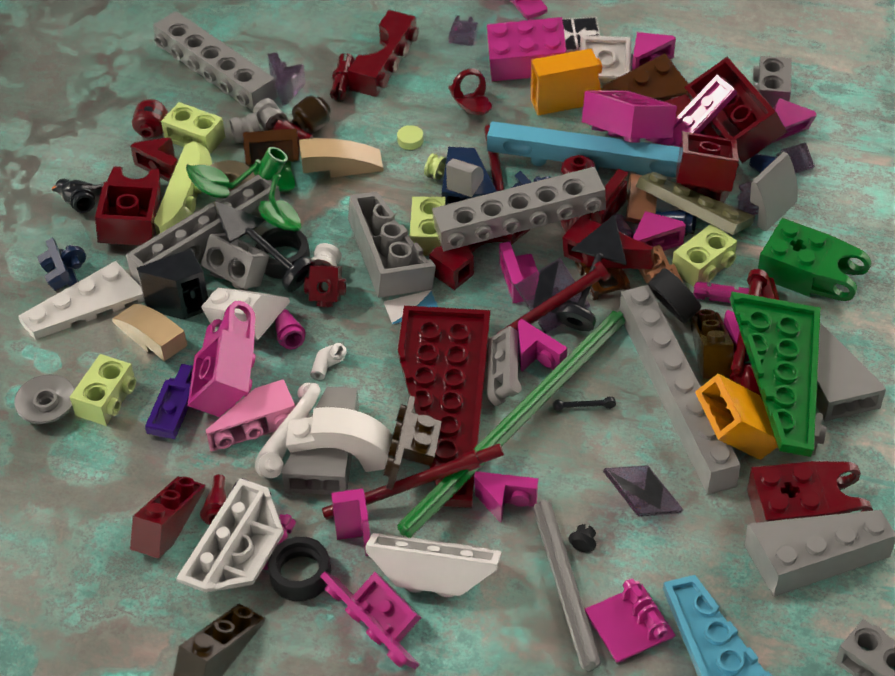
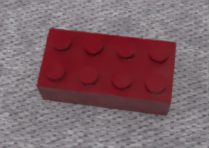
(746, 116)

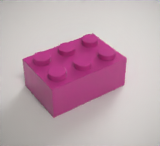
(518, 42)
(629, 115)

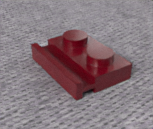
(615, 197)

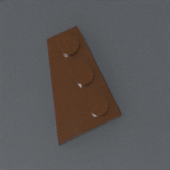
(654, 79)

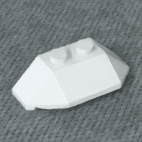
(235, 542)
(431, 564)

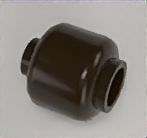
(311, 114)

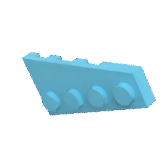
(707, 634)

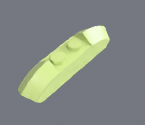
(181, 193)

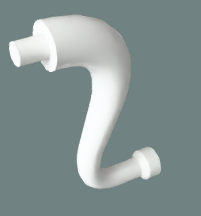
(269, 460)

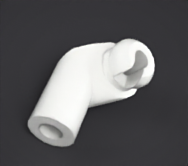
(326, 358)

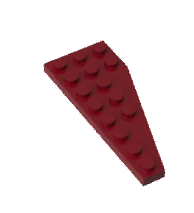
(445, 372)

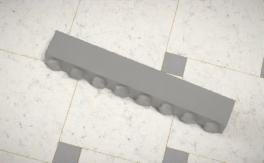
(676, 387)

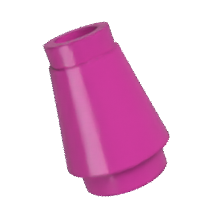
(289, 331)

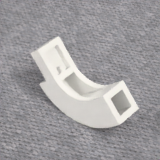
(342, 430)

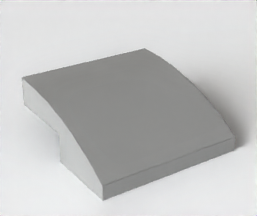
(774, 191)

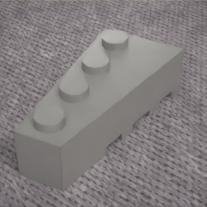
(388, 252)
(817, 548)

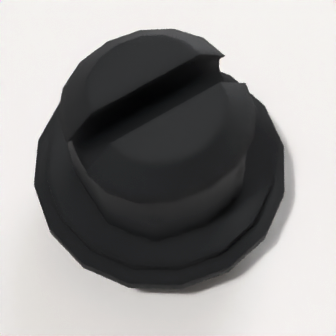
(583, 538)

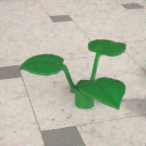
(273, 168)

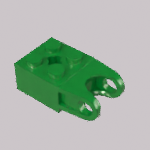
(811, 261)

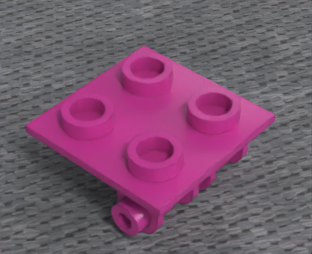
(629, 622)

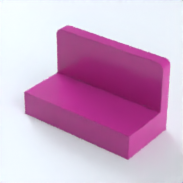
(515, 268)
(351, 515)

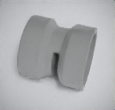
(268, 114)
(247, 124)

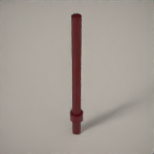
(471, 460)

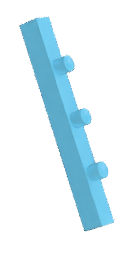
(605, 152)

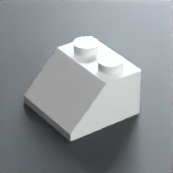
(265, 306)

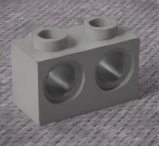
(773, 78)
(235, 261)
(863, 662)

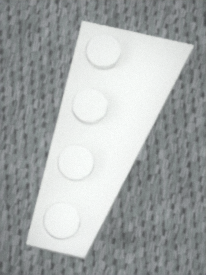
(97, 293)

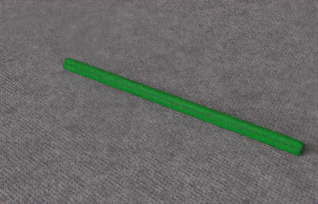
(513, 421)

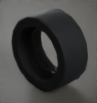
(278, 238)
(674, 295)
(294, 548)

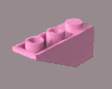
(252, 417)

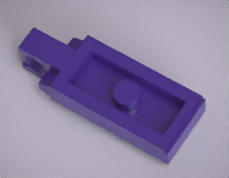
(171, 405)

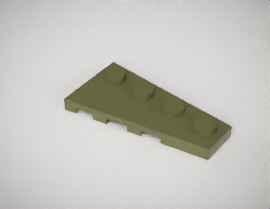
(704, 207)

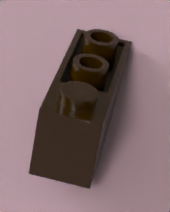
(712, 344)
(218, 644)

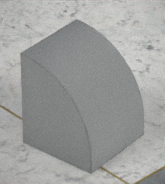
(463, 177)

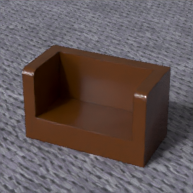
(258, 142)

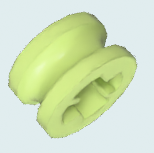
(435, 166)

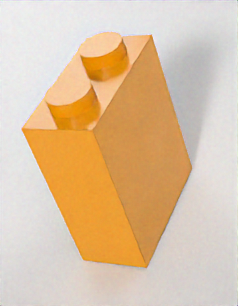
(562, 79)
(737, 416)

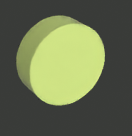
(410, 137)

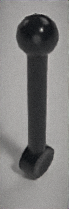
(608, 402)

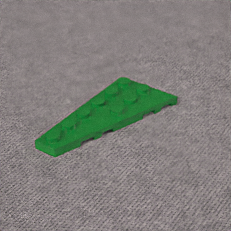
(784, 359)

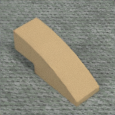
(339, 157)
(151, 330)

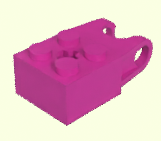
(224, 362)

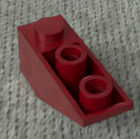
(637, 253)
(164, 516)

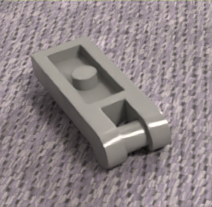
(503, 366)

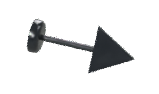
(238, 223)
(602, 244)

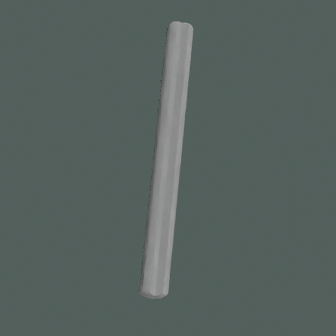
(566, 586)

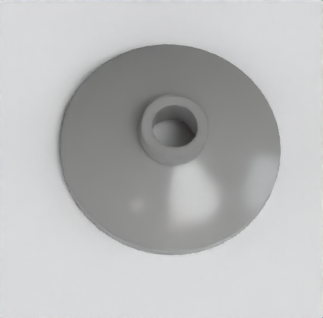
(44, 399)

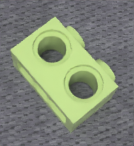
(191, 124)
(422, 222)
(705, 255)
(103, 390)

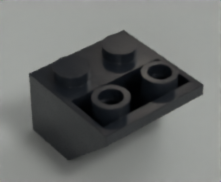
(174, 285)

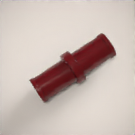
(340, 77)

